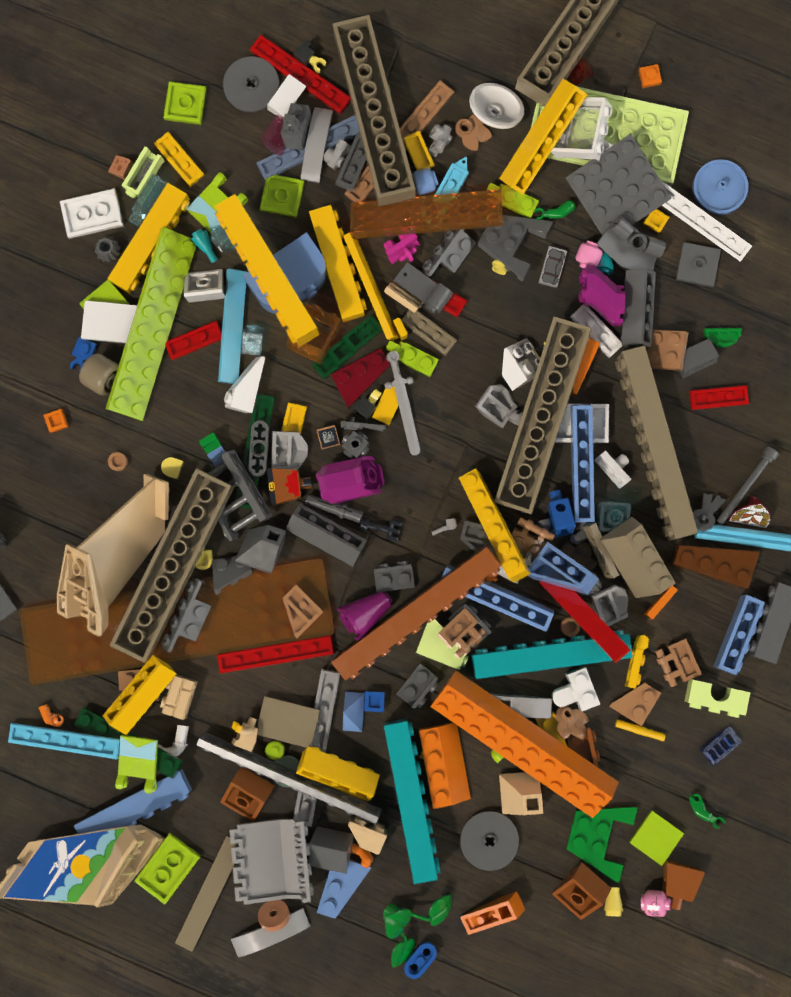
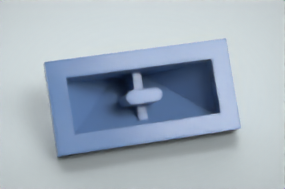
(353, 711)

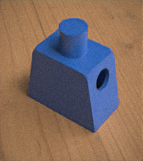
(562, 522)

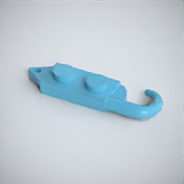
(454, 178)

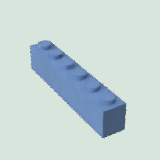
(582, 462)
(510, 603)
(137, 805)

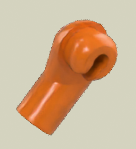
(51, 718)
(365, 855)

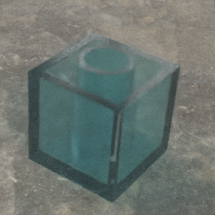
(611, 515)

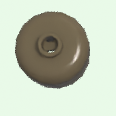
(98, 374)

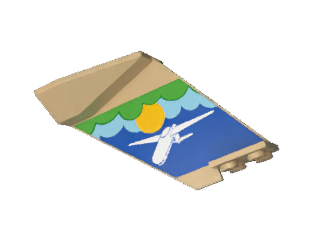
(81, 867)

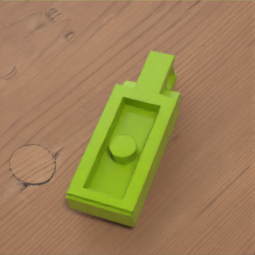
(516, 201)
(414, 358)

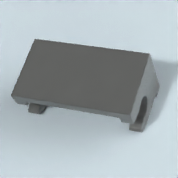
(698, 358)

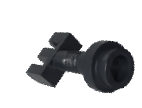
(366, 524)

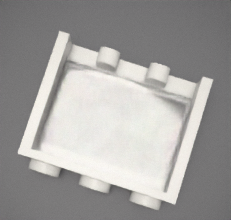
(585, 131)

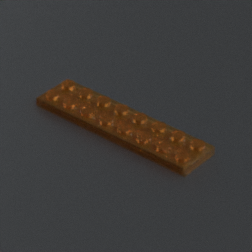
(427, 214)

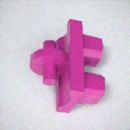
(403, 249)

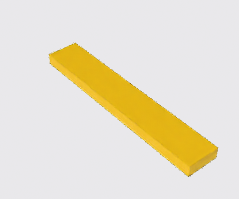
(371, 287)

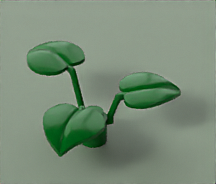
(397, 919)

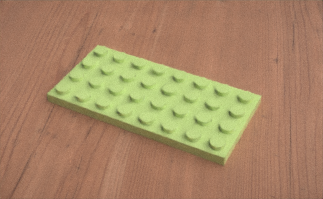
(653, 126)

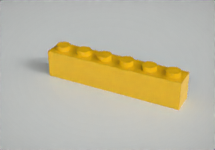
(543, 136)
(140, 250)
(337, 264)
(494, 525)

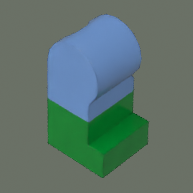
(213, 448)

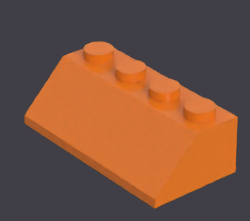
(444, 764)

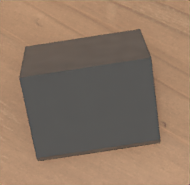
(331, 849)

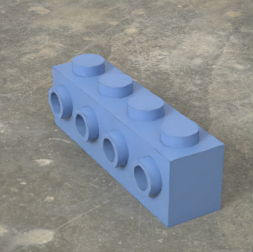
(739, 634)

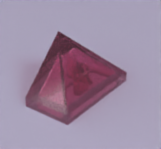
(272, 136)

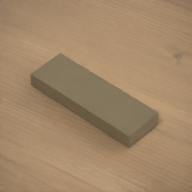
(429, 331)
(603, 557)

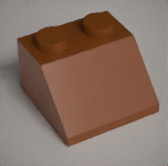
(247, 793)
(582, 891)

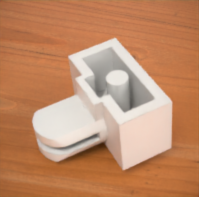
(578, 690)

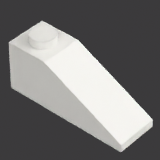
(244, 390)

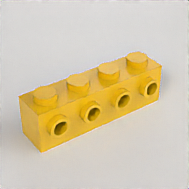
(139, 695)
(338, 773)

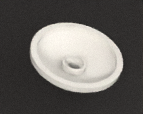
(496, 105)

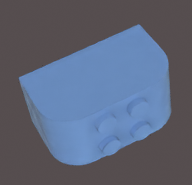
(302, 267)

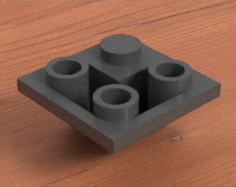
(262, 548)

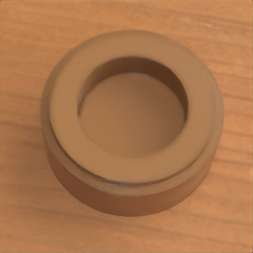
(117, 461)
(569, 627)

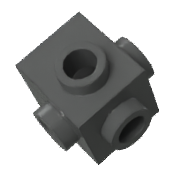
(356, 452)

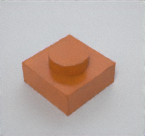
(650, 76)

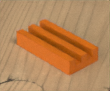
(660, 602)

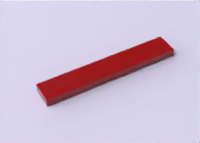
(288, 65)
(589, 621)
(275, 654)

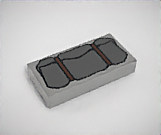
(552, 267)

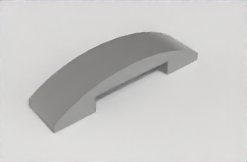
(316, 145)
(260, 938)

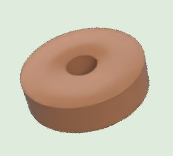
(279, 920)

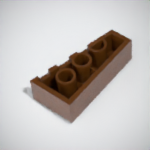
(723, 565)

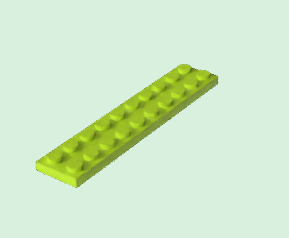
(151, 324)

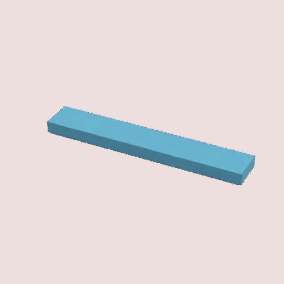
(232, 326)
(64, 740)

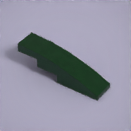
(347, 347)

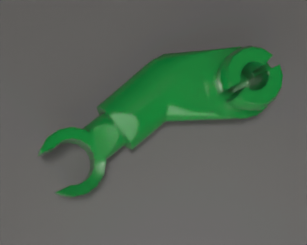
(560, 212)
(700, 810)

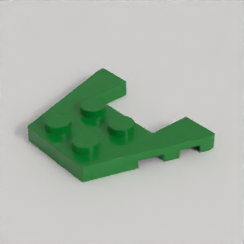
(591, 835)

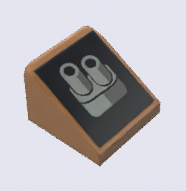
(328, 437)

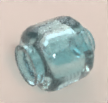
(221, 240)

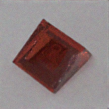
(581, 72)

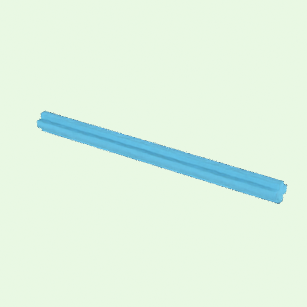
(746, 537)

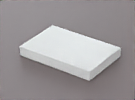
(91, 213)
(107, 321)

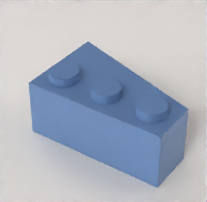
(560, 570)

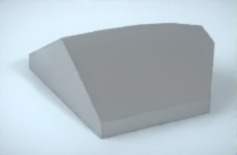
(496, 404)
(288, 450)
(611, 604)

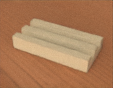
(403, 296)

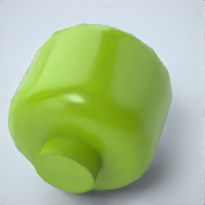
(275, 750)

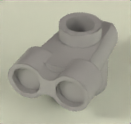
(441, 138)
(336, 157)

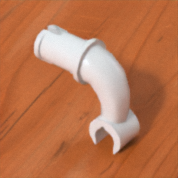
(180, 741)

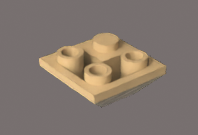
(520, 794)
(368, 835)

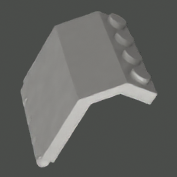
(271, 861)

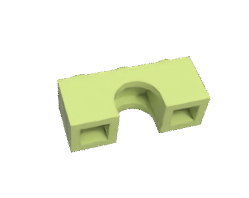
(733, 702)

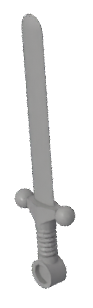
(403, 401)

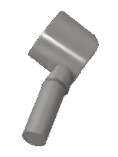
(450, 525)

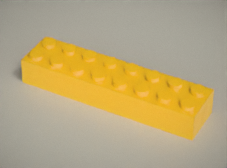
(265, 267)

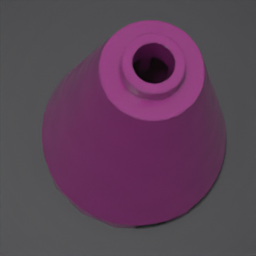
(364, 613)

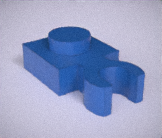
(82, 351)

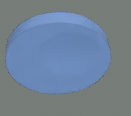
(720, 187)

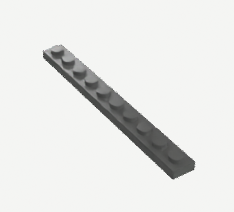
(289, 777)

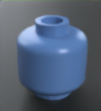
(424, 181)

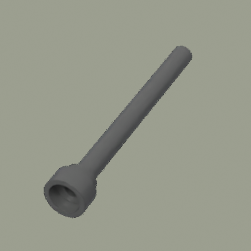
(768, 456)

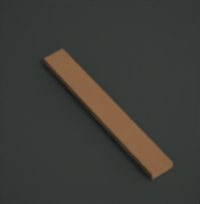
(416, 122)

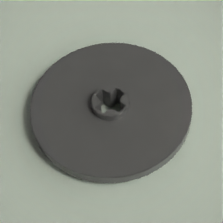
(253, 70)
(489, 856)

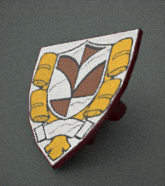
(752, 514)

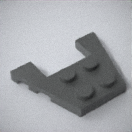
(504, 240)

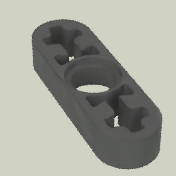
(265, 434)

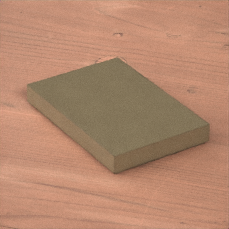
(288, 722)

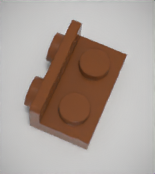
(585, 746)

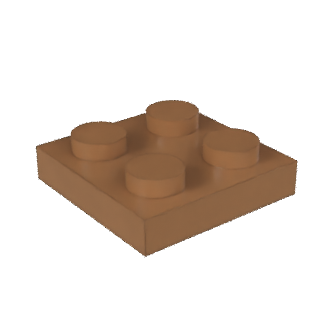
(667, 349)

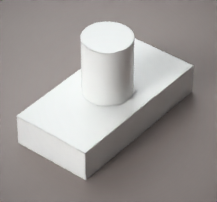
(614, 468)

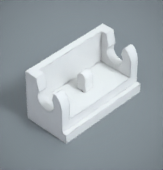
(285, 95)

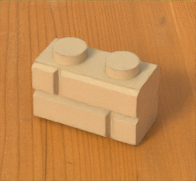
(179, 697)

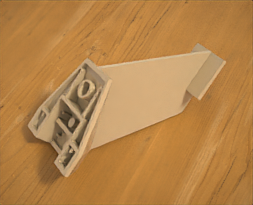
(111, 555)

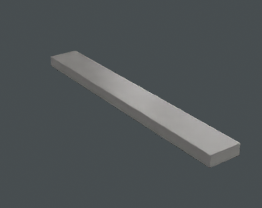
(325, 702)

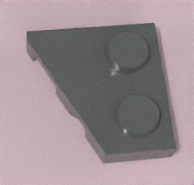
(475, 536)
(228, 572)

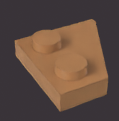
(637, 703)

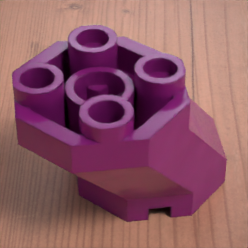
(602, 294)
(350, 480)

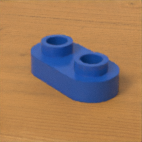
(422, 960)

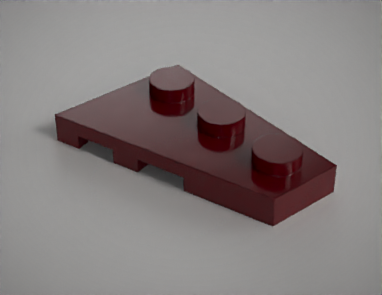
(358, 376)

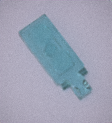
(146, 199)

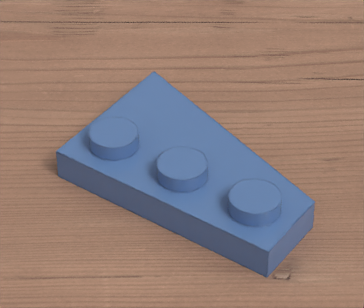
(340, 888)

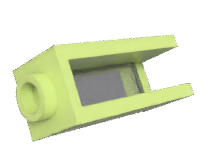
(141, 172)

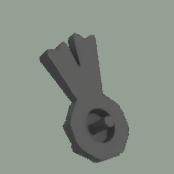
(356, 426)
(704, 517)

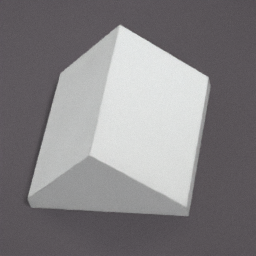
(204, 286)

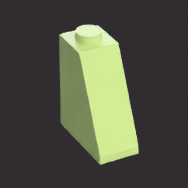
(434, 648)

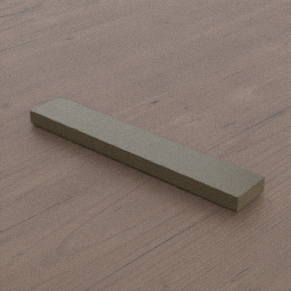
(207, 897)

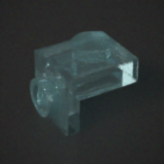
(252, 339)

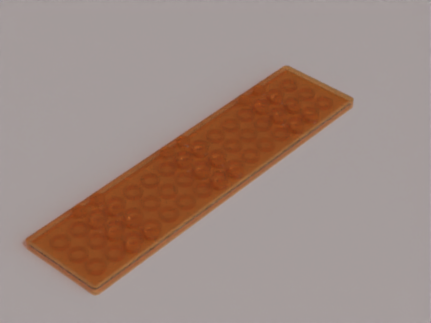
(239, 619)

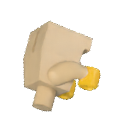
(246, 734)

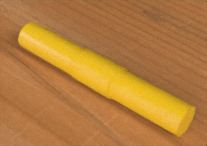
(640, 730)

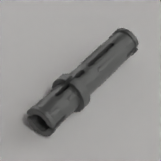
(337, 509)

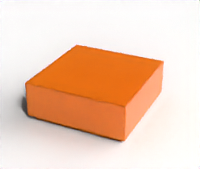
(56, 420)

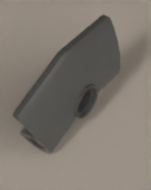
(618, 245)

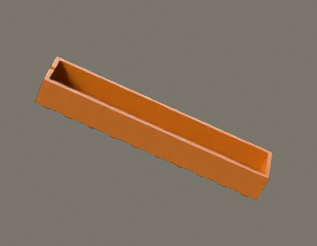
(525, 744)

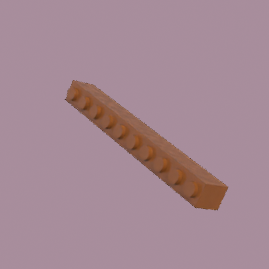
(416, 612)

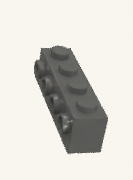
(638, 308)
(326, 534)
(773, 625)

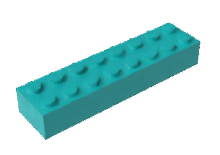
(541, 656)
(410, 800)

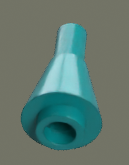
(202, 240)
(606, 264)

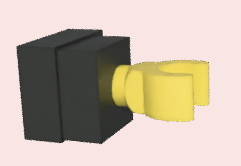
(306, 56)
(365, 407)

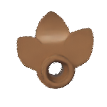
(476, 132)
(571, 724)

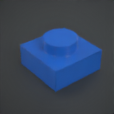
(374, 701)

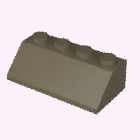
(637, 559)

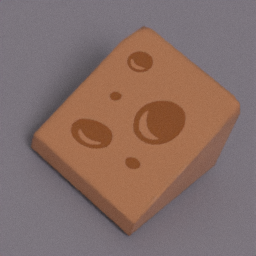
(121, 167)

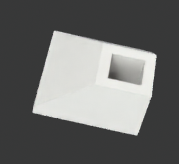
(519, 364)

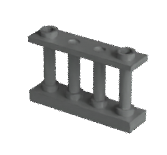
(250, 495)

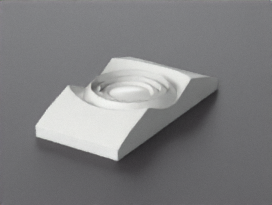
(600, 424)

